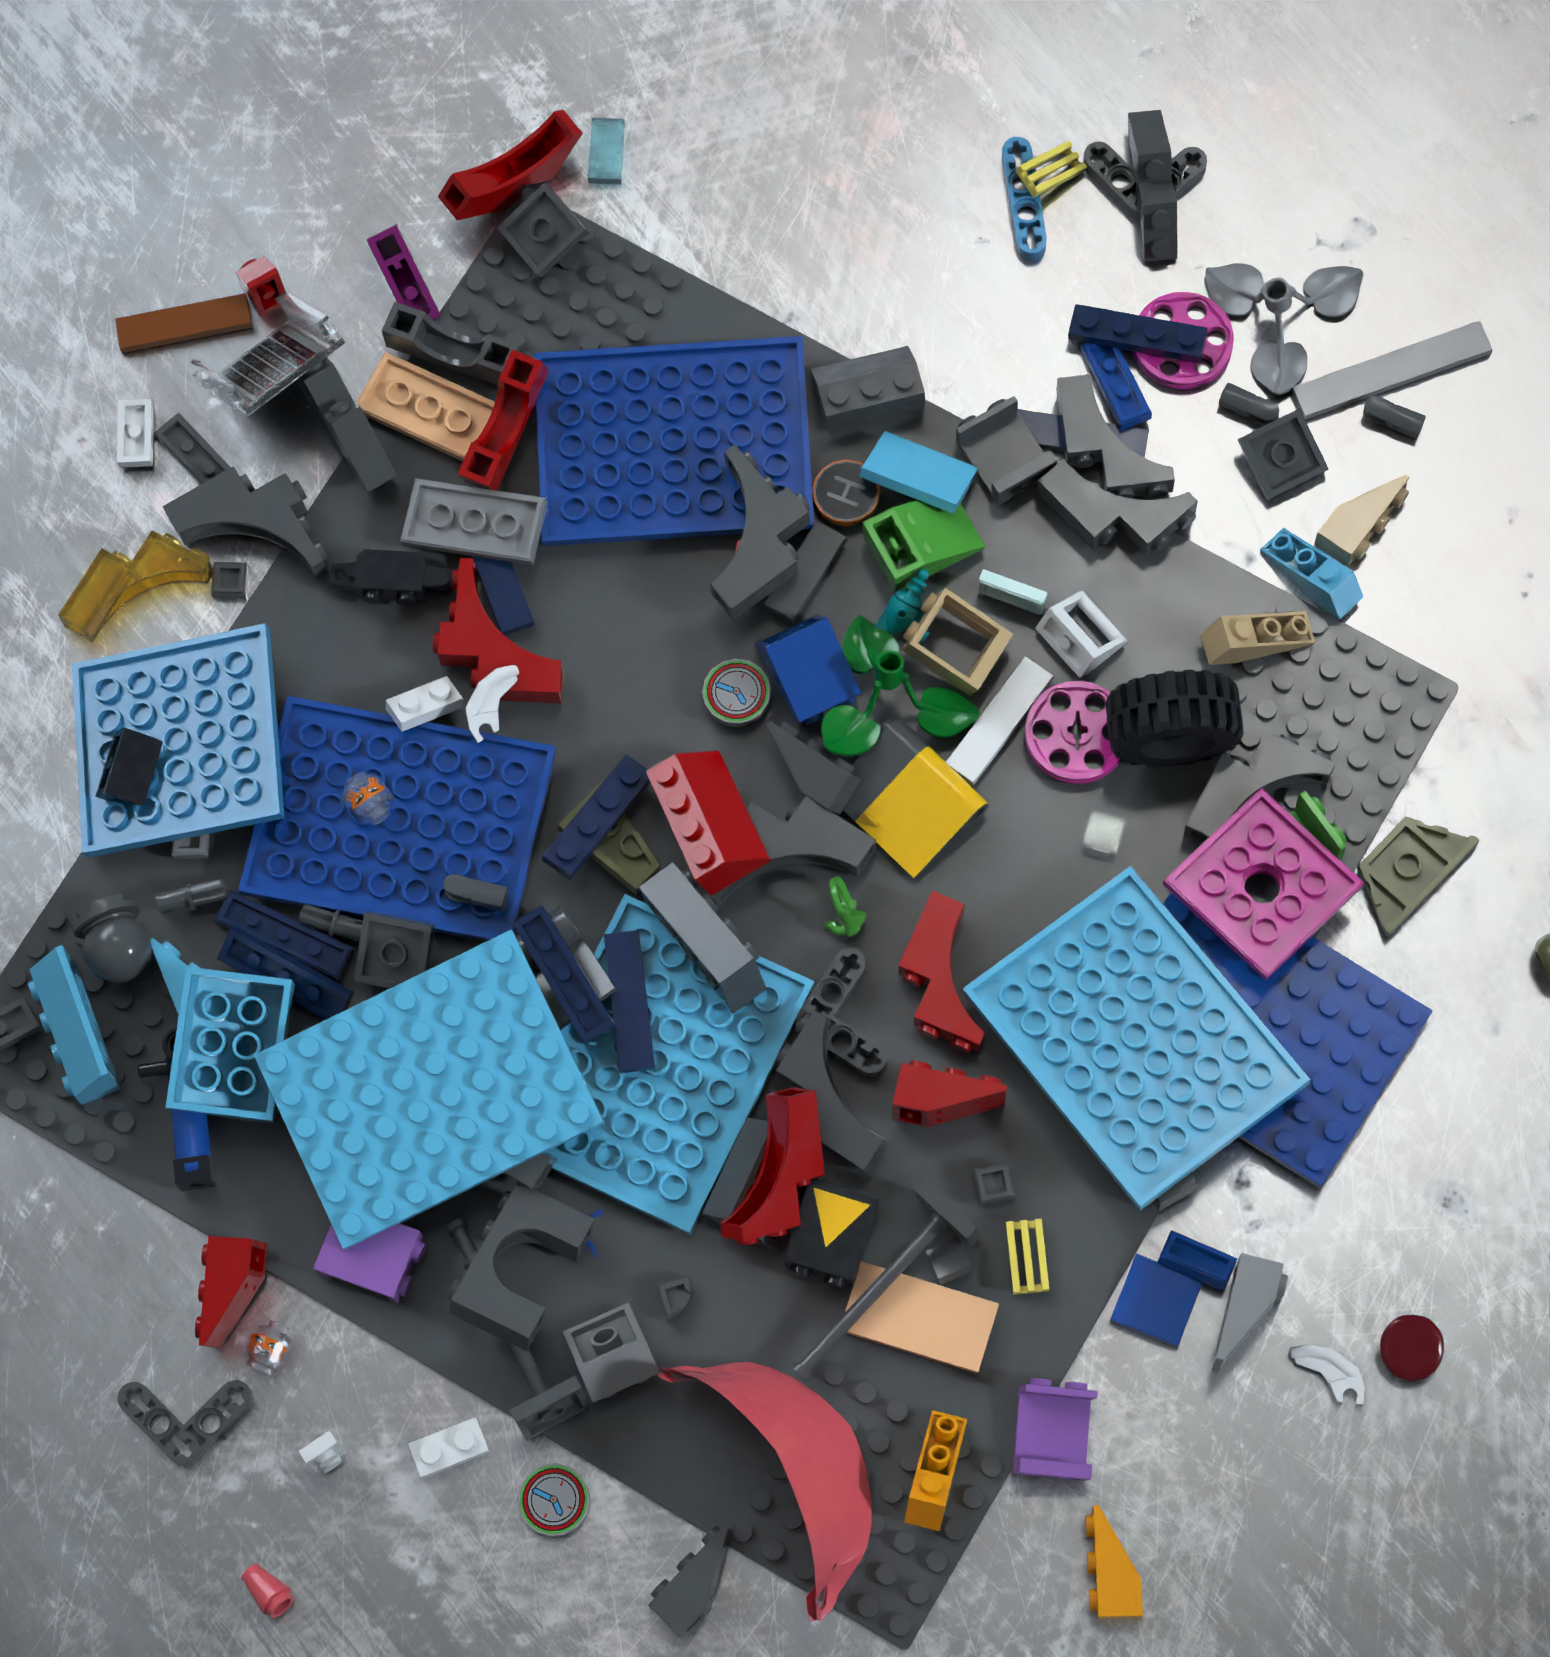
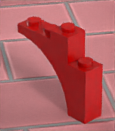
(476, 642)

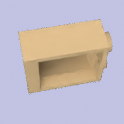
(997, 636)

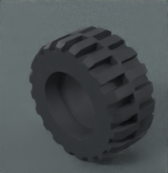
(1174, 718)

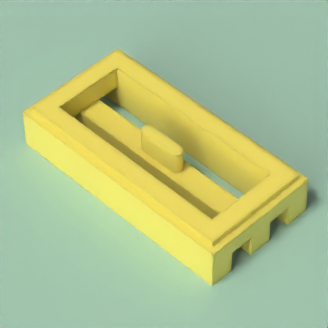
(1069, 158)
(1024, 1225)

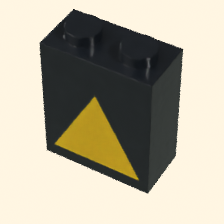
(831, 1234)

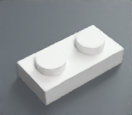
(135, 433)
(424, 703)
(448, 1448)
(323, 1453)

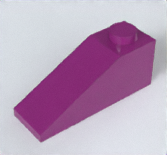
(402, 270)

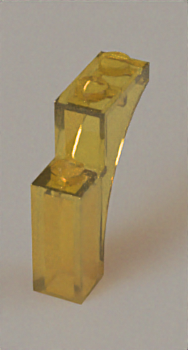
(116, 580)

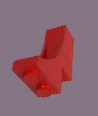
(501, 181)
(928, 964)
(789, 1161)

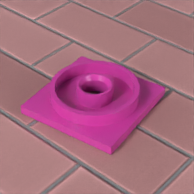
(1269, 842)

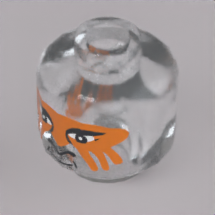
(367, 798)
(268, 1348)

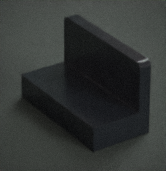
(129, 767)

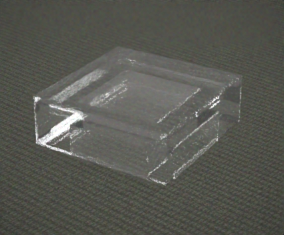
(1104, 832)

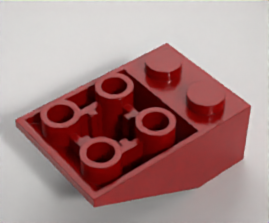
(936, 1097)
(231, 1279)

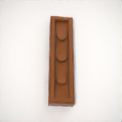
(183, 323)

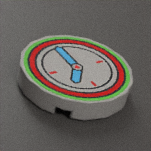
(736, 692)
(554, 1500)

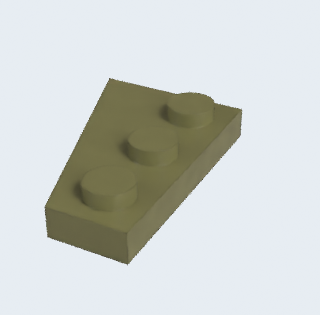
(621, 852)

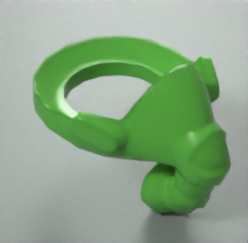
(846, 910)

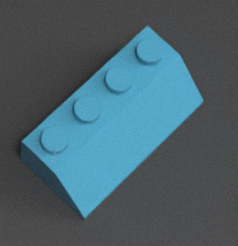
(73, 1027)

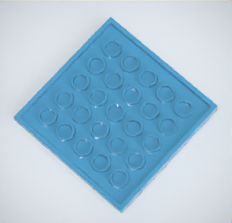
(218, 732)

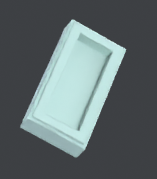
(1012, 592)

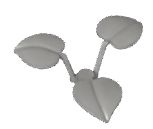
(1237, 285)

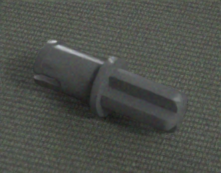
(190, 896)
(332, 922)

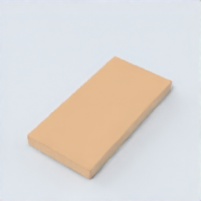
(424, 406)
(925, 1319)

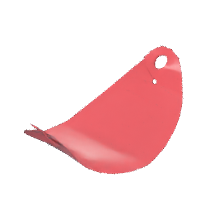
(817, 1457)

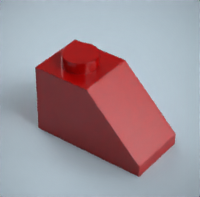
(261, 284)

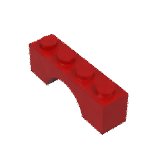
(515, 399)

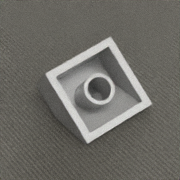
(611, 1352)

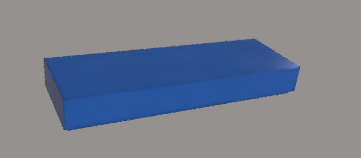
(1117, 384)

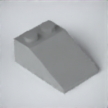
(1252, 1294)

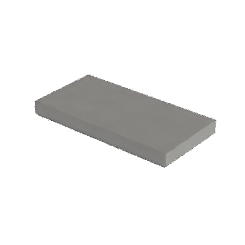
(474, 521)

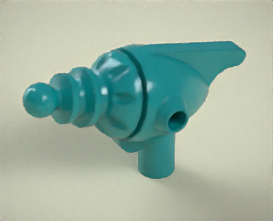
(905, 607)

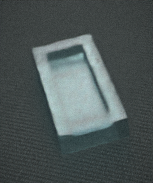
(606, 151)

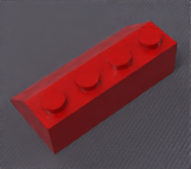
(708, 818)

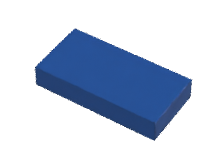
(1197, 1260)

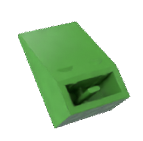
(919, 538)

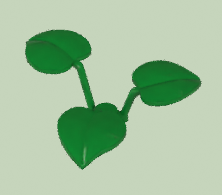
(868, 648)

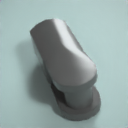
(1248, 404)
(1394, 416)
(476, 892)

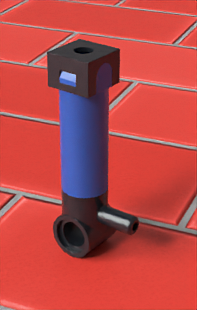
(193, 1159)

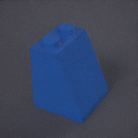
(809, 668)

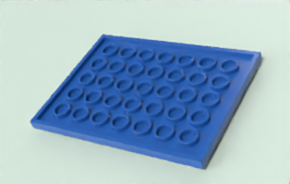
(643, 432)
(452, 812)
(1336, 1025)

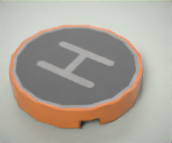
(843, 495)

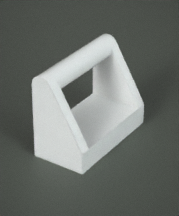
(1071, 641)

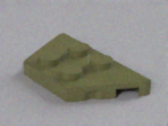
(1409, 867)

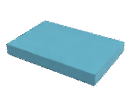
(918, 472)

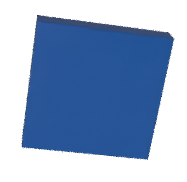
(1156, 1301)

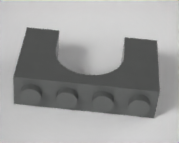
(523, 1218)

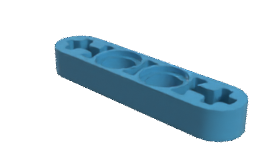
(1023, 198)

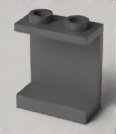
(1003, 450)

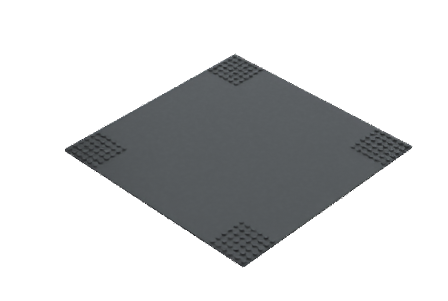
(635, 655)

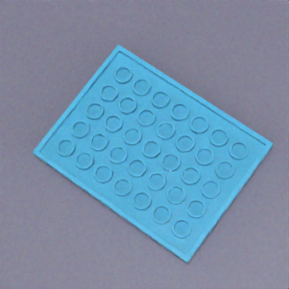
(1136, 1037)
(428, 1089)
(676, 1123)

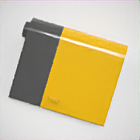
(910, 798)

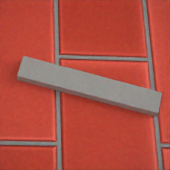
(1392, 370)

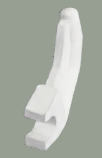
(485, 699)
(1334, 1368)

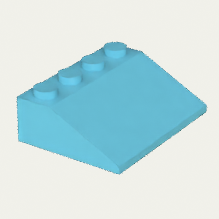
(218, 1032)

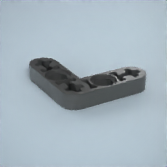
(1097, 171)
(836, 1025)
(191, 1429)

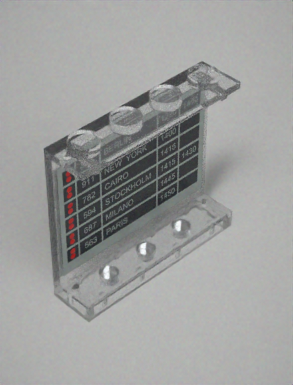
(274, 360)

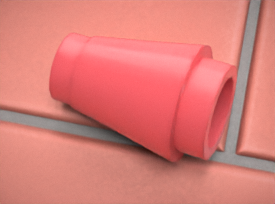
(268, 1592)

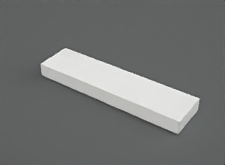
(999, 720)

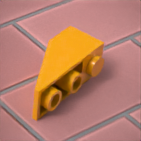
(935, 1470)
(1116, 1580)

